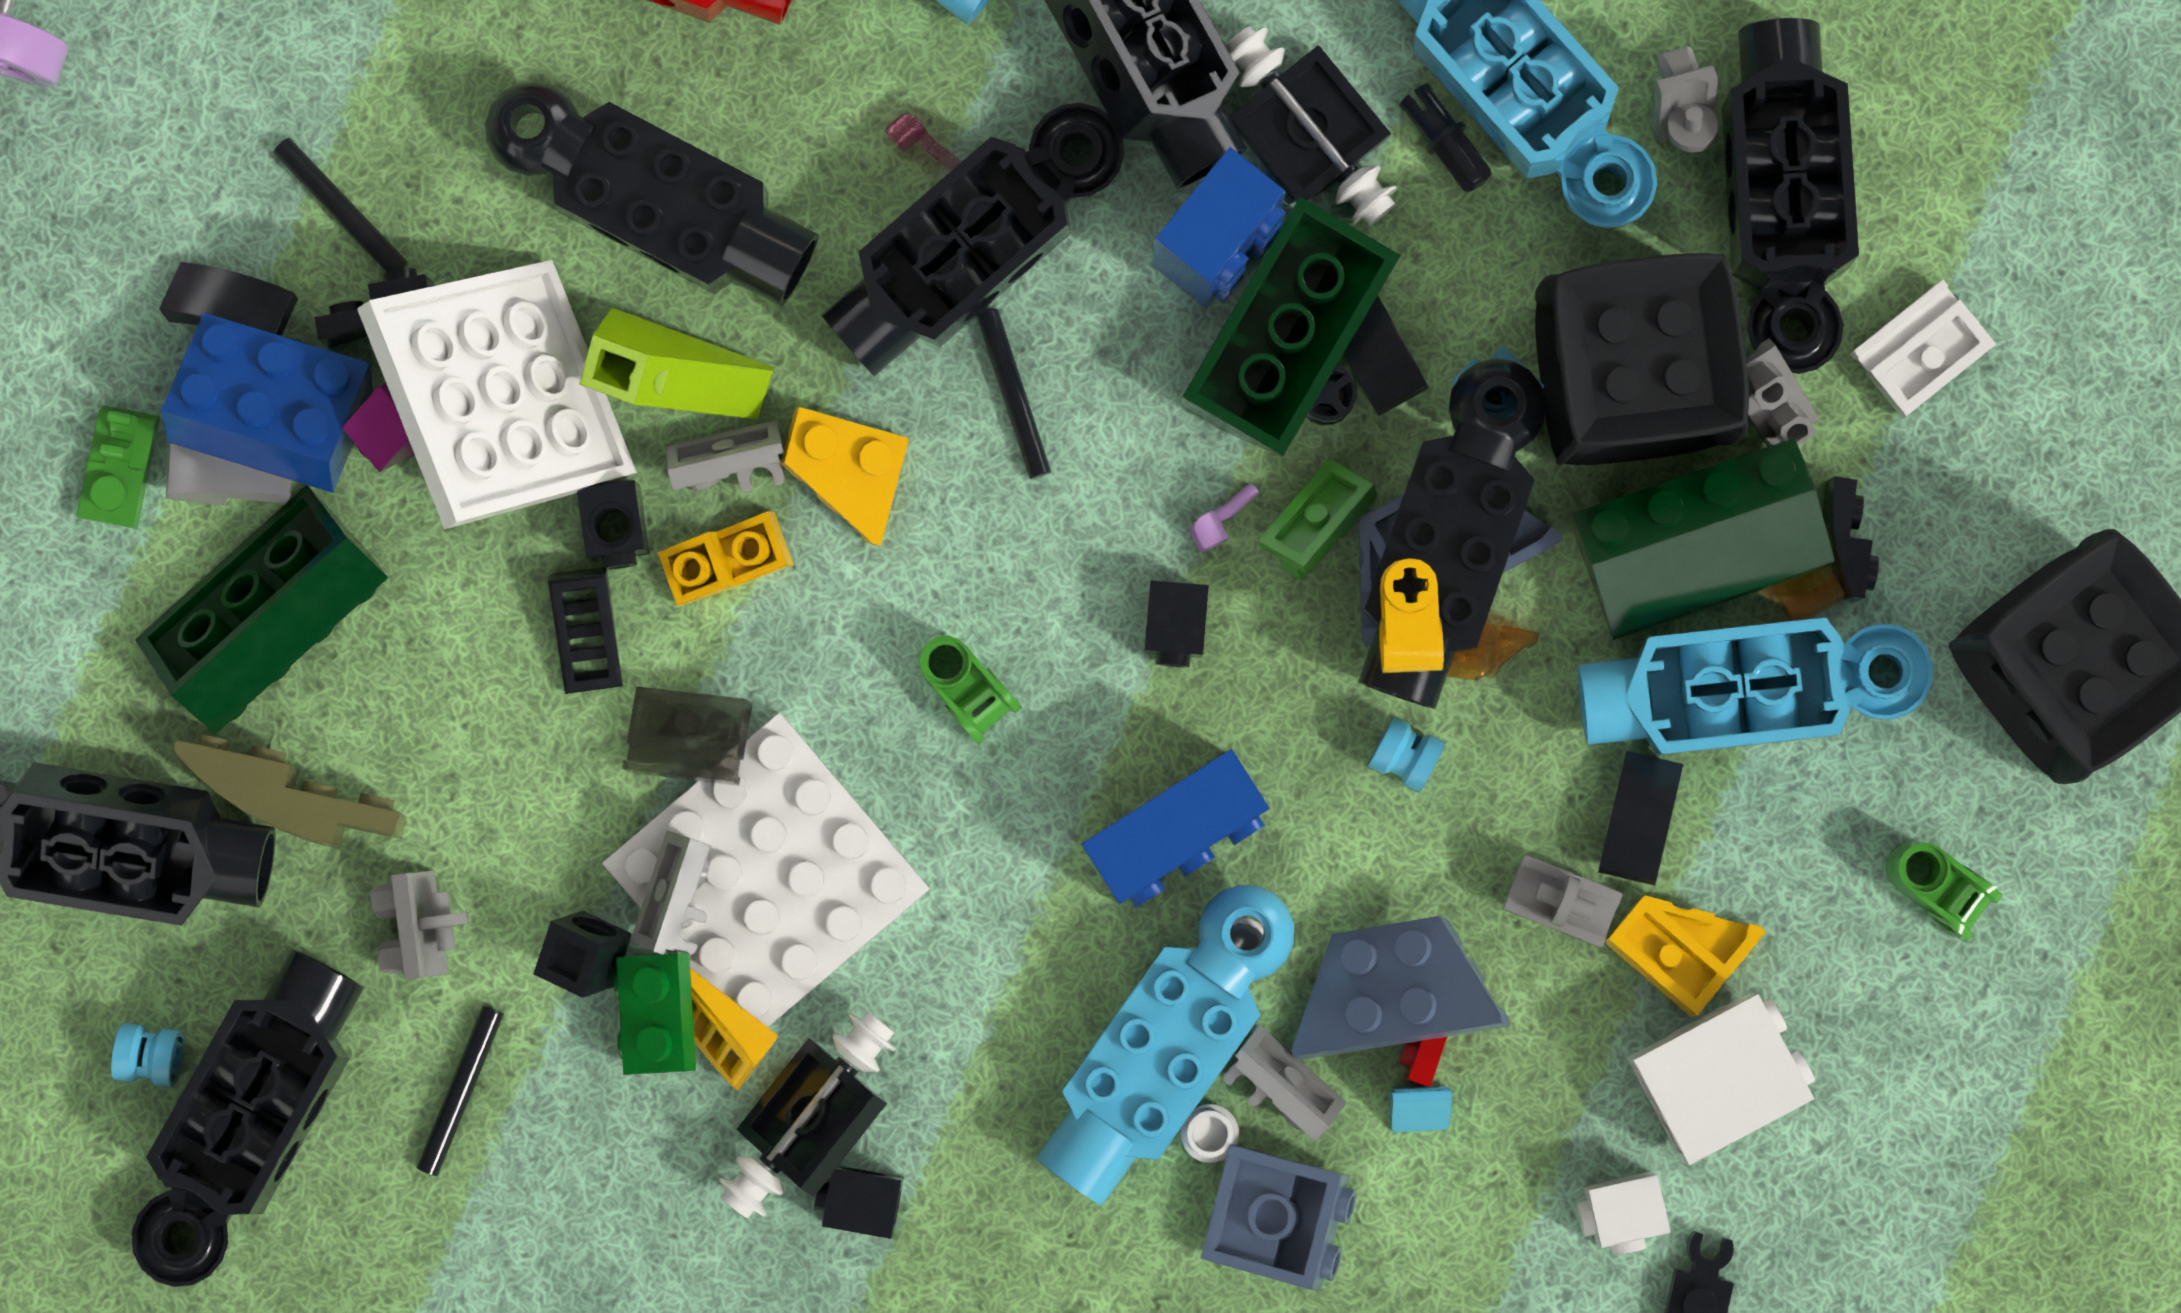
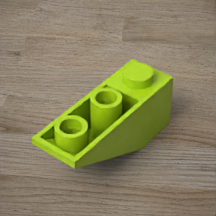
(672, 370)

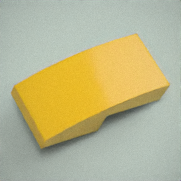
(725, 558)

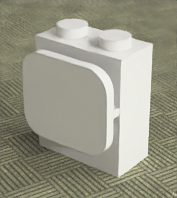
(1722, 1077)

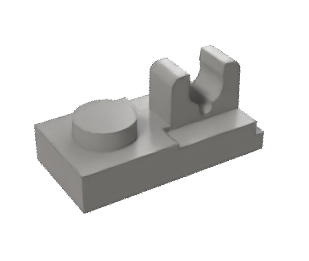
(711, 458)
(676, 876)
(1292, 1086)

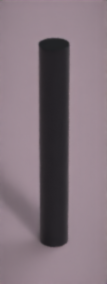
(339, 206)
(1013, 393)
(460, 1090)

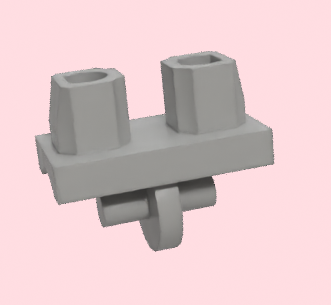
(1685, 102)
(1776, 399)
(1562, 901)
(422, 925)

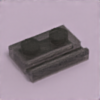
(687, 735)

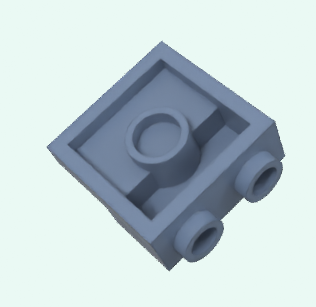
(1278, 1218)

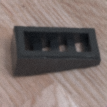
(575, 581)

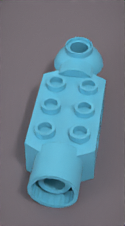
(1535, 98)
(1749, 685)
(1166, 1045)

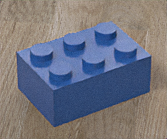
(1218, 228)
(266, 402)
(1177, 829)

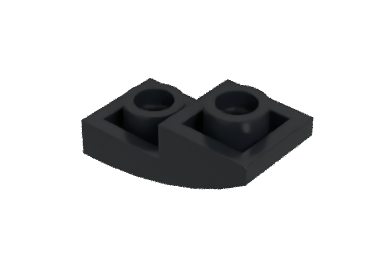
(227, 296)
(344, 321)
(1383, 361)
(1854, 565)
(1640, 818)

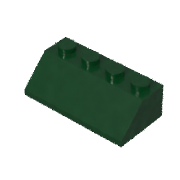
(1289, 328)
(1703, 538)
(260, 610)

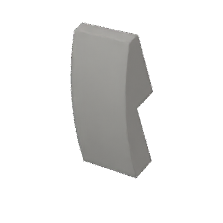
(212, 480)

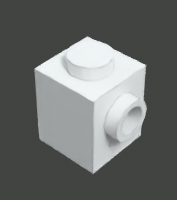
(1623, 1212)

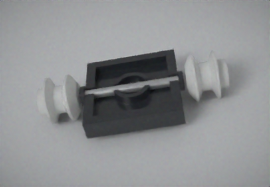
(1310, 126)
(810, 1116)

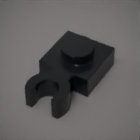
(1701, 1289)

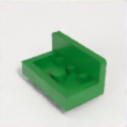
(655, 1013)

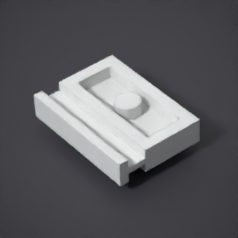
(1923, 349)

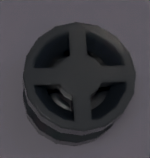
(1341, 400)

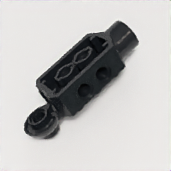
(1157, 76)
(1790, 186)
(653, 193)
(972, 236)
(1460, 519)
(126, 846)
(244, 1116)

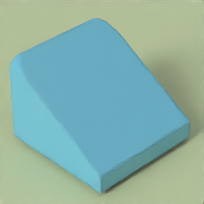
(1420, 1108)

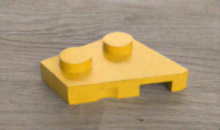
(847, 467)
(1682, 949)

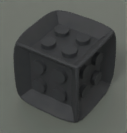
(1641, 359)
(2079, 657)

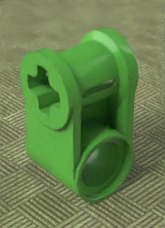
(969, 689)
(1950, 892)

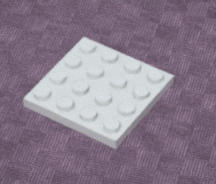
(494, 392)
(789, 878)

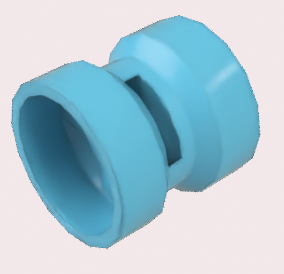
(1406, 754)
(147, 1055)

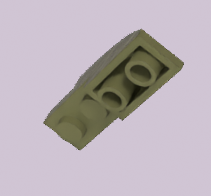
(266, 790)

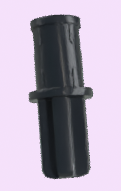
(1447, 139)

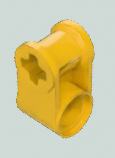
(1410, 631)

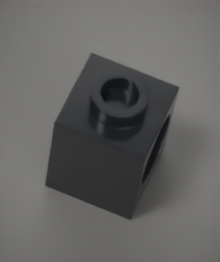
(595, 505)
(1176, 622)
(581, 953)
(860, 1201)

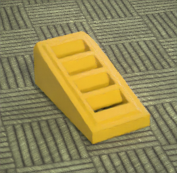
(727, 1032)

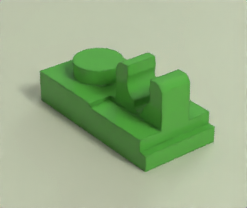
(118, 467)
(1318, 518)

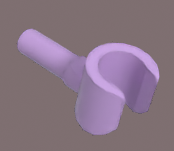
(1208, 529)

